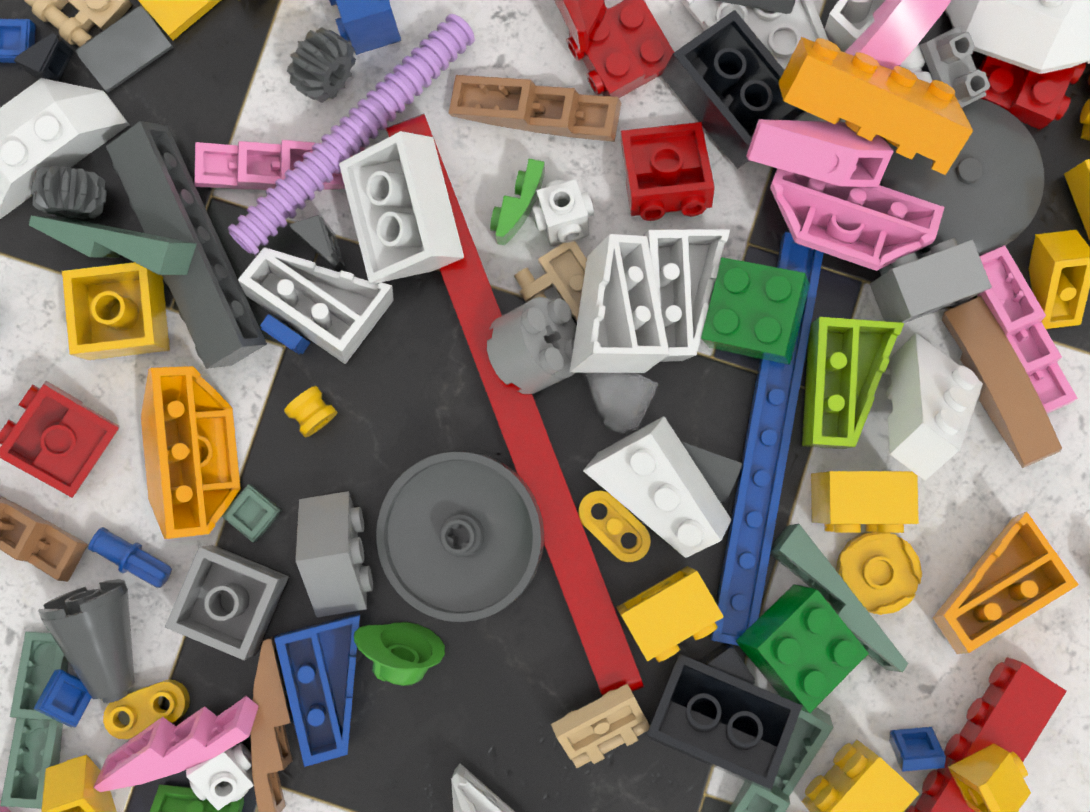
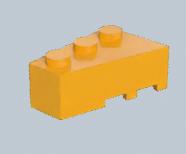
(1004, 586)

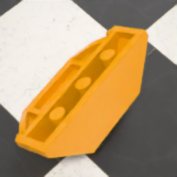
(187, 451)

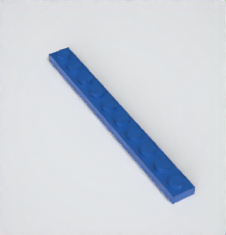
(764, 466)

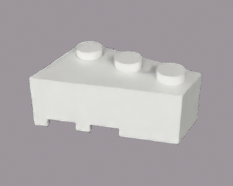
(684, 274)
(619, 310)
(930, 406)
(662, 487)

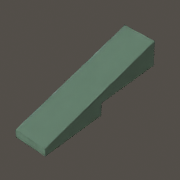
(153, 252)
(807, 562)
(35, 736)
(805, 742)

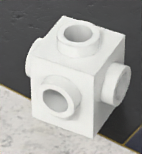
(563, 211)
(223, 777)

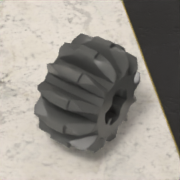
(321, 64)
(68, 192)

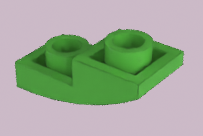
(514, 211)

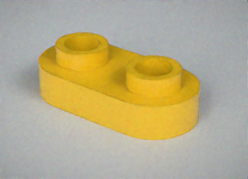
(614, 526)
(144, 708)

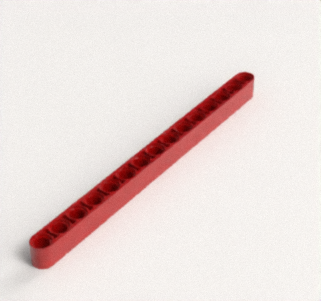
(536, 462)

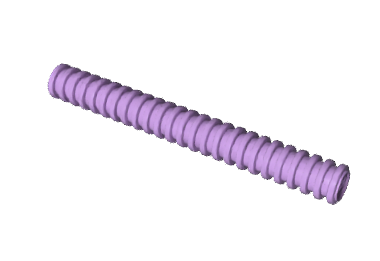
(352, 133)

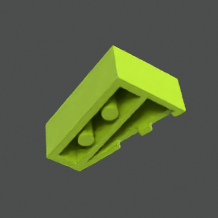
(842, 377)

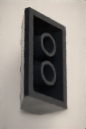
(729, 84)
(724, 722)

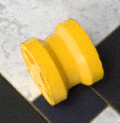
(310, 411)

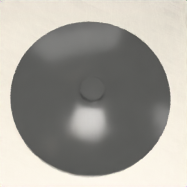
(989, 187)
(460, 536)

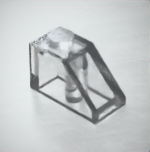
(621, 398)

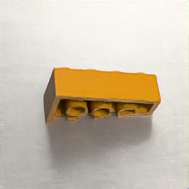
(877, 101)

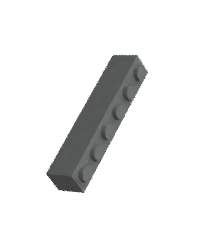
(171, 207)

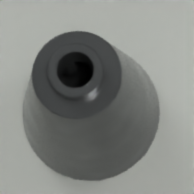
(95, 637)

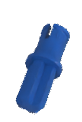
(130, 558)

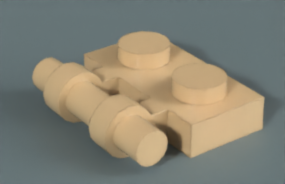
(91, 12)
(563, 269)
(601, 726)

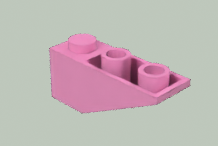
(820, 151)

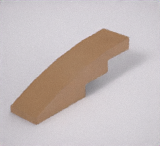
(535, 108)
(1006, 387)
(38, 541)
(268, 735)

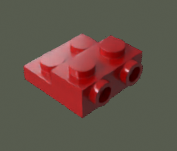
(624, 50)
(1027, 94)
(667, 170)
(56, 438)

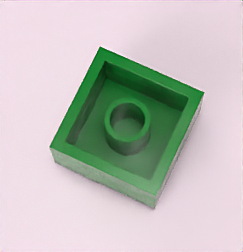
(756, 310)
(802, 647)

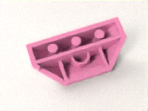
(855, 222)

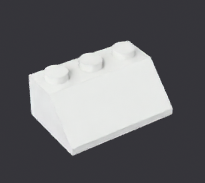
(401, 208)

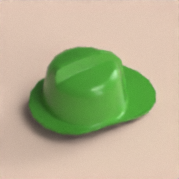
(400, 651)

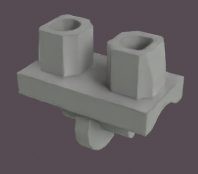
(951, 62)

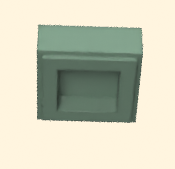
(252, 513)

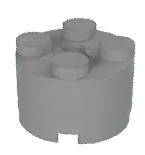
(533, 344)

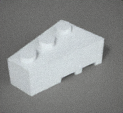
(316, 301)

